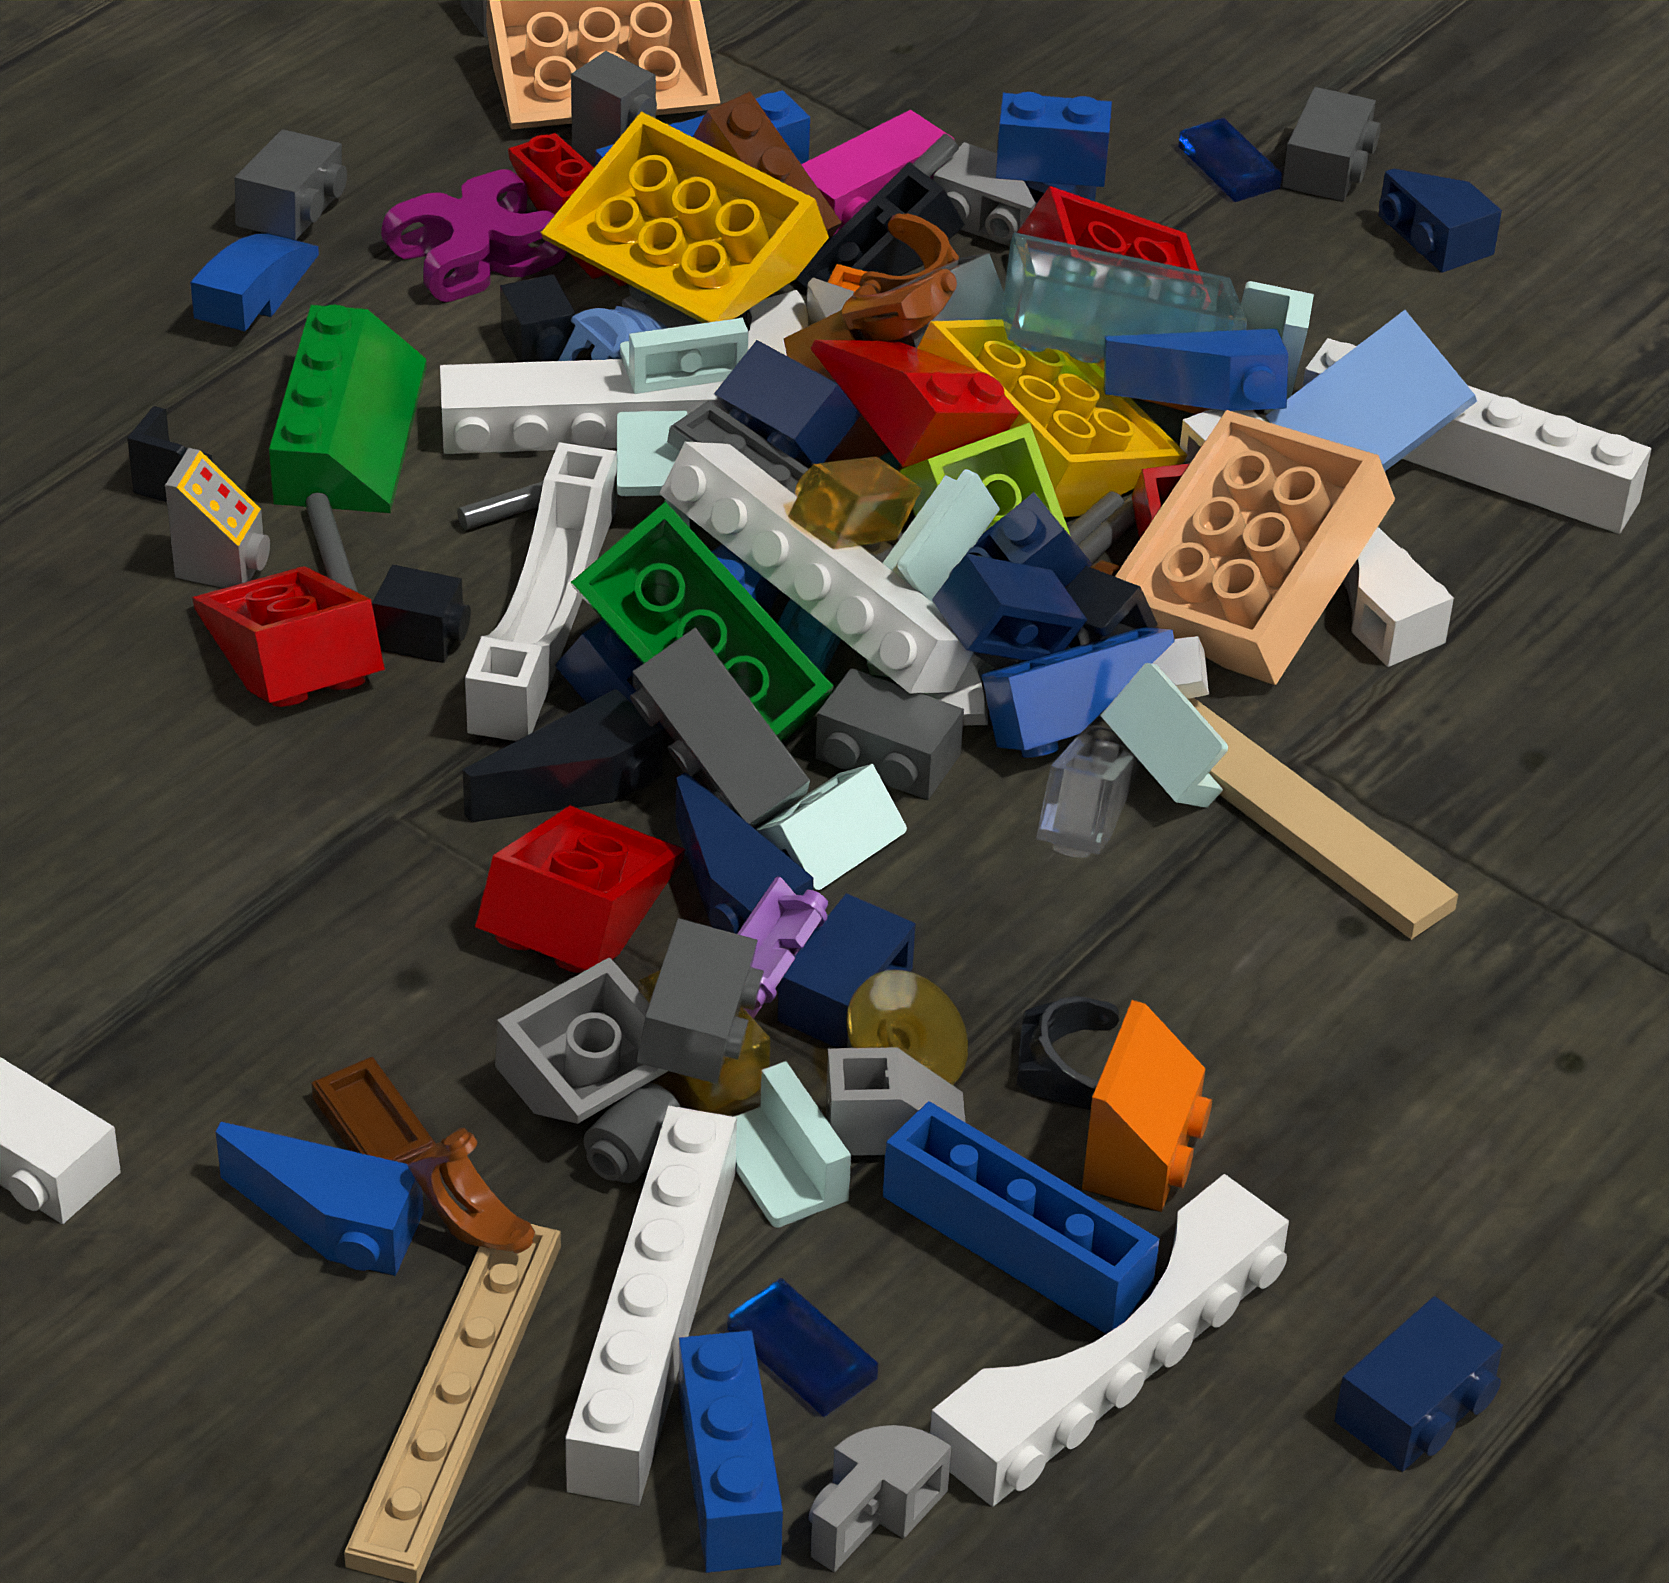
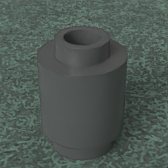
(626, 1134)

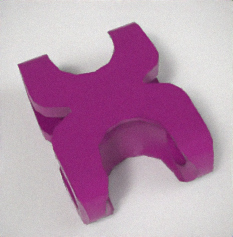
(472, 235)

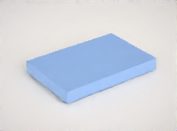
(1381, 394)

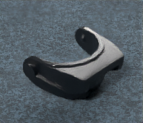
(1040, 1066)

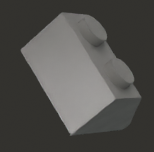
(576, 1045)

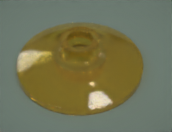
(915, 1014)

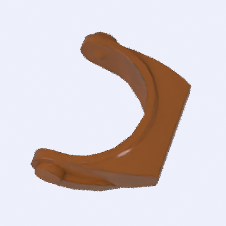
(927, 242)
(914, 303)
(487, 1219)

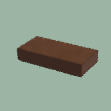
(370, 1113)

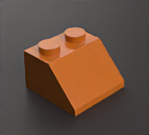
(1145, 1114)

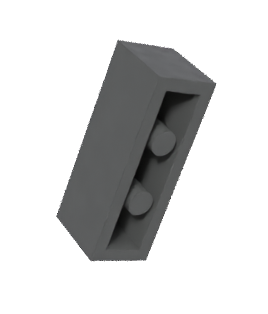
(717, 730)

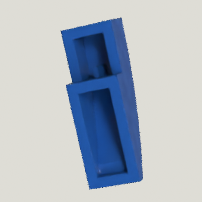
(249, 279)

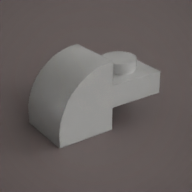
(878, 1478)

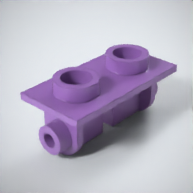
(782, 927)

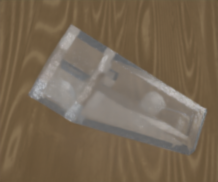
(1087, 792)

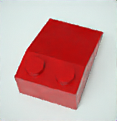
(1096, 226)
(916, 398)
(293, 634)
(575, 888)

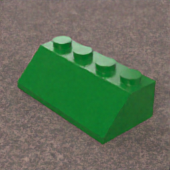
(346, 412)
(667, 583)

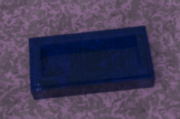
(1229, 159)
(804, 1347)

